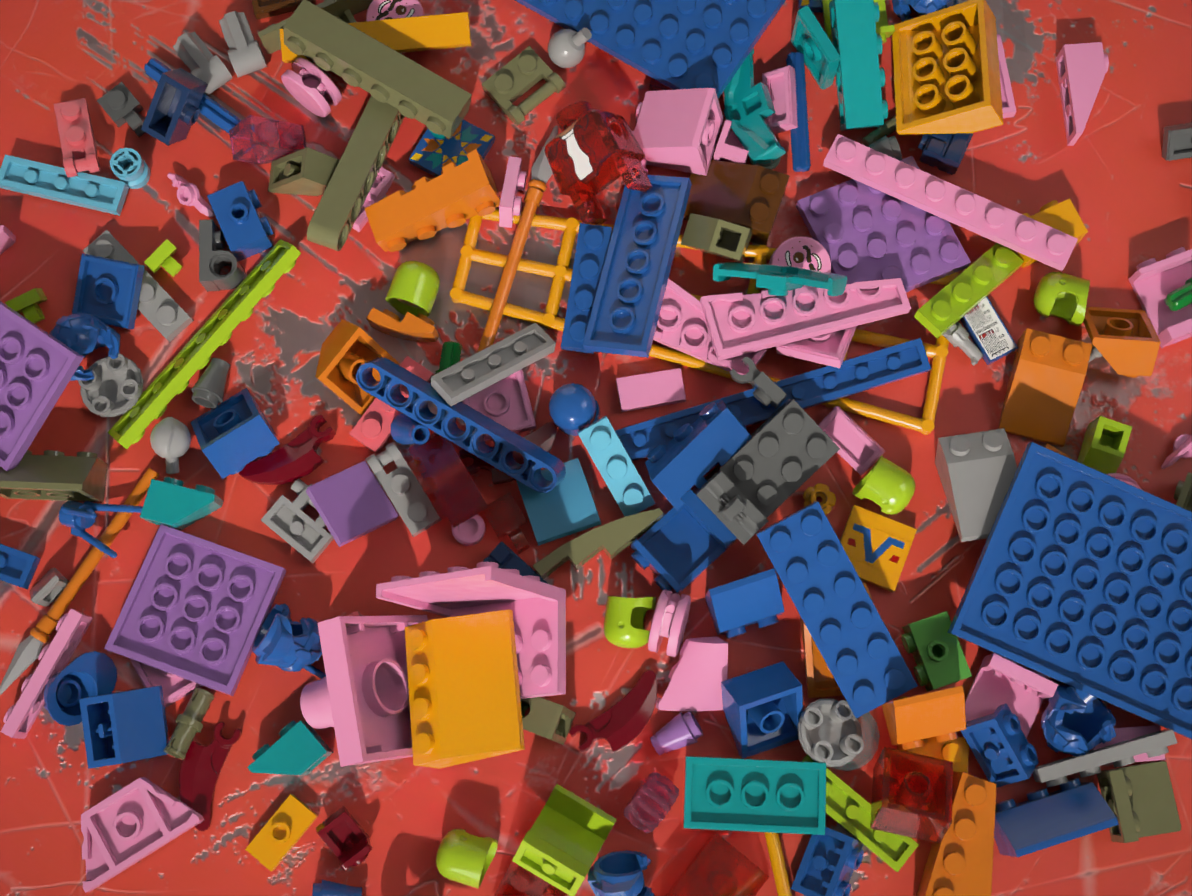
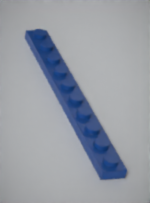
(806, 389)

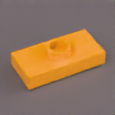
(281, 832)

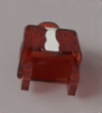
(591, 155)

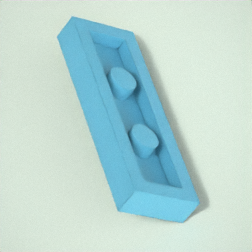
(616, 467)

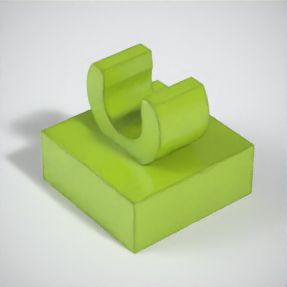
(162, 258)
(28, 304)

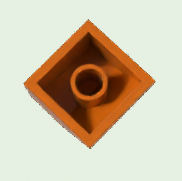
(926, 716)

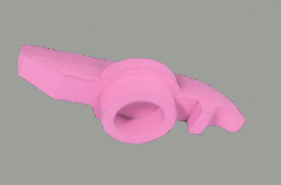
(189, 194)
(1181, 449)

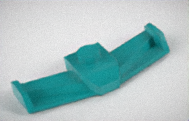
(747, 109)
(781, 278)

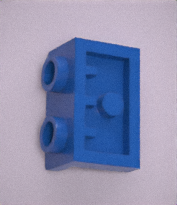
(1001, 747)
(828, 865)

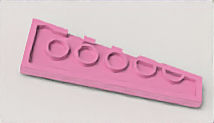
(763, 321)

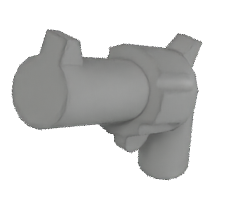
(959, 338)

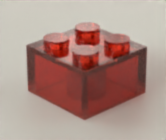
(912, 795)

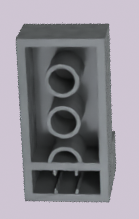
(766, 470)

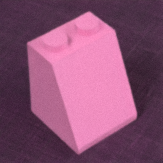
(679, 128)

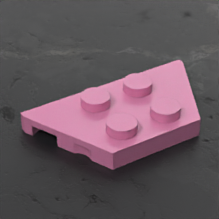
(130, 828)

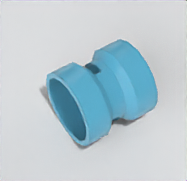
(137, 171)

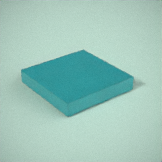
(818, 50)

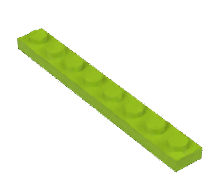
(198, 350)

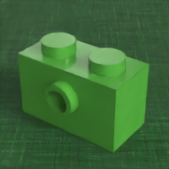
(935, 652)

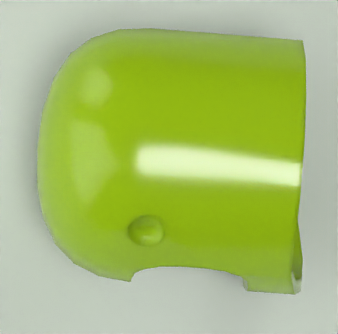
(416, 284)
(1062, 297)
(887, 486)
(626, 621)
(465, 857)

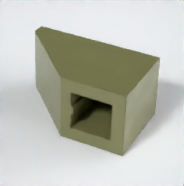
(717, 237)

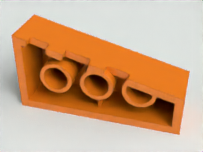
(434, 204)
(965, 855)

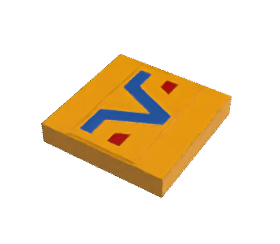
(876, 547)

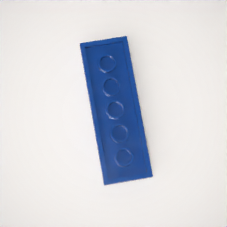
(637, 268)
(836, 609)

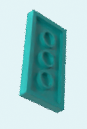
(755, 795)

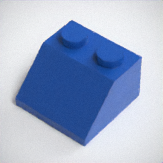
(234, 434)
(745, 603)
(763, 708)

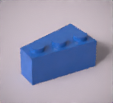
(696, 451)

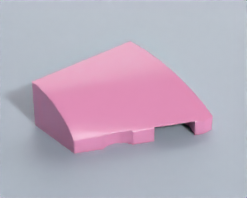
(697, 677)

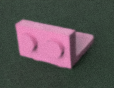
(1004, 682)

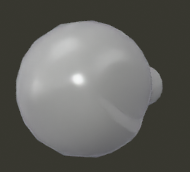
(567, 47)
(170, 441)

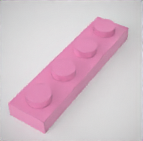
(52, 660)

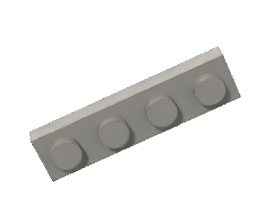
(153, 299)
(492, 364)
(1119, 753)

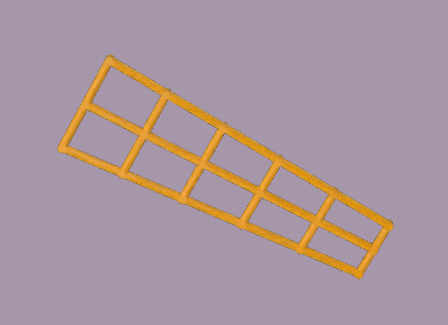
(761, 253)

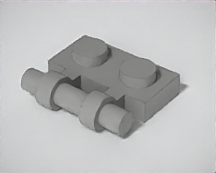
(297, 527)

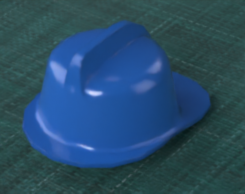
(84, 677)

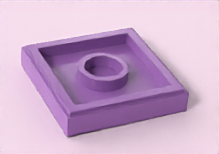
(351, 503)

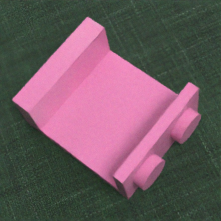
(1153, 283)

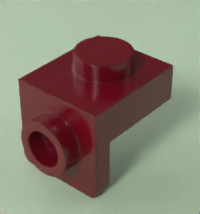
(345, 838)

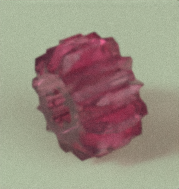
(651, 802)

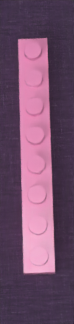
(950, 202)

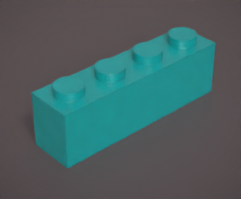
(858, 71)

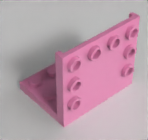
(536, 609)

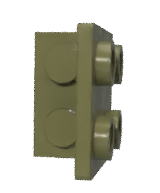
(1140, 800)

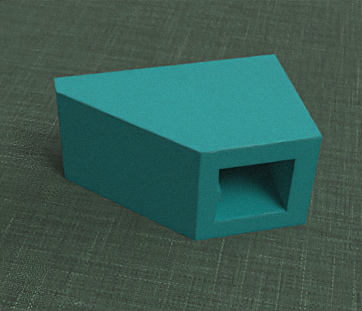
(177, 505)
(293, 754)

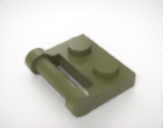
(518, 78)

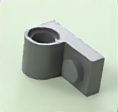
(213, 259)

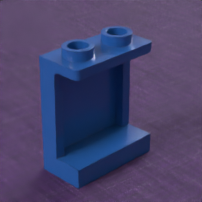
(682, 544)

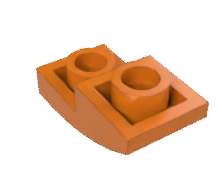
(410, 328)

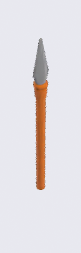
(541, 174)
(31, 647)

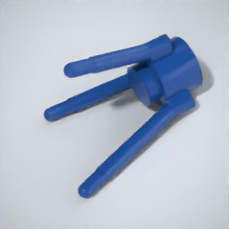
(82, 516)

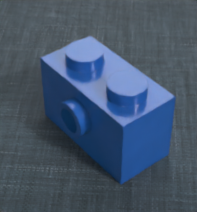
(240, 220)

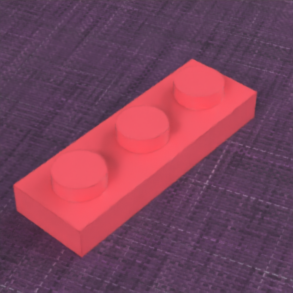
(375, 425)

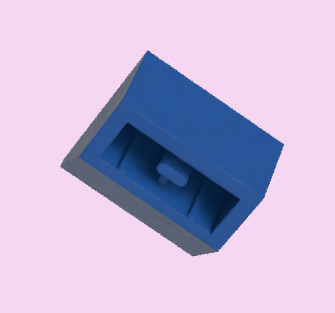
(124, 726)

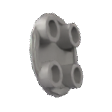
(114, 387)
(830, 732)

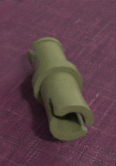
(189, 723)

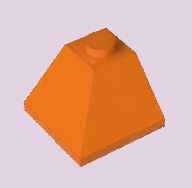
(1124, 339)
(340, 359)

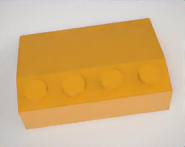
(947, 71)
(463, 689)

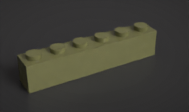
(376, 69)

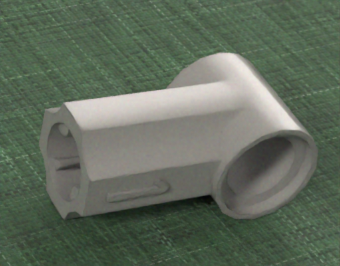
(243, 48)
(201, 61)

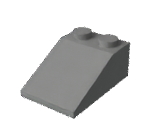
(975, 478)

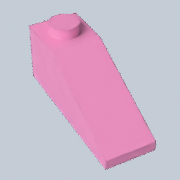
(1080, 75)

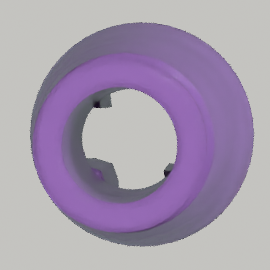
(677, 733)

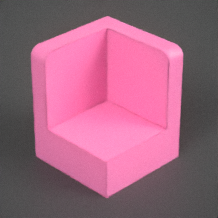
(729, 147)

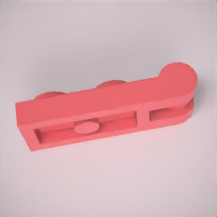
(76, 137)

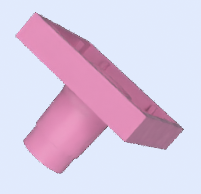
(363, 687)

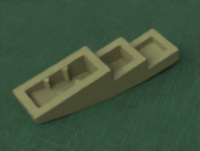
(609, 537)

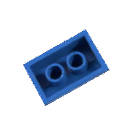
(1051, 818)

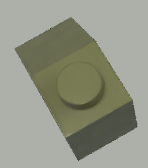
(302, 173)

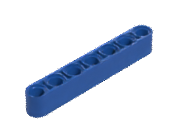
(476, 425)

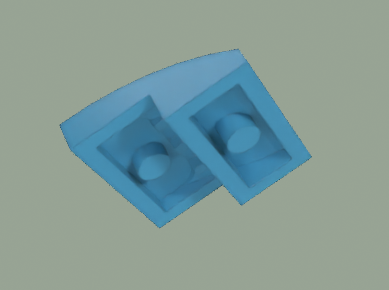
(562, 510)

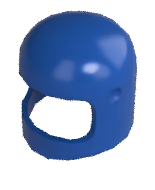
(573, 408)

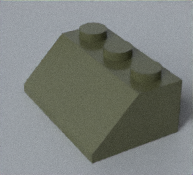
(56, 477)

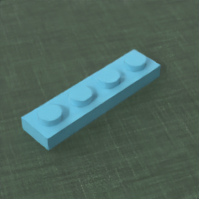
(53, 184)

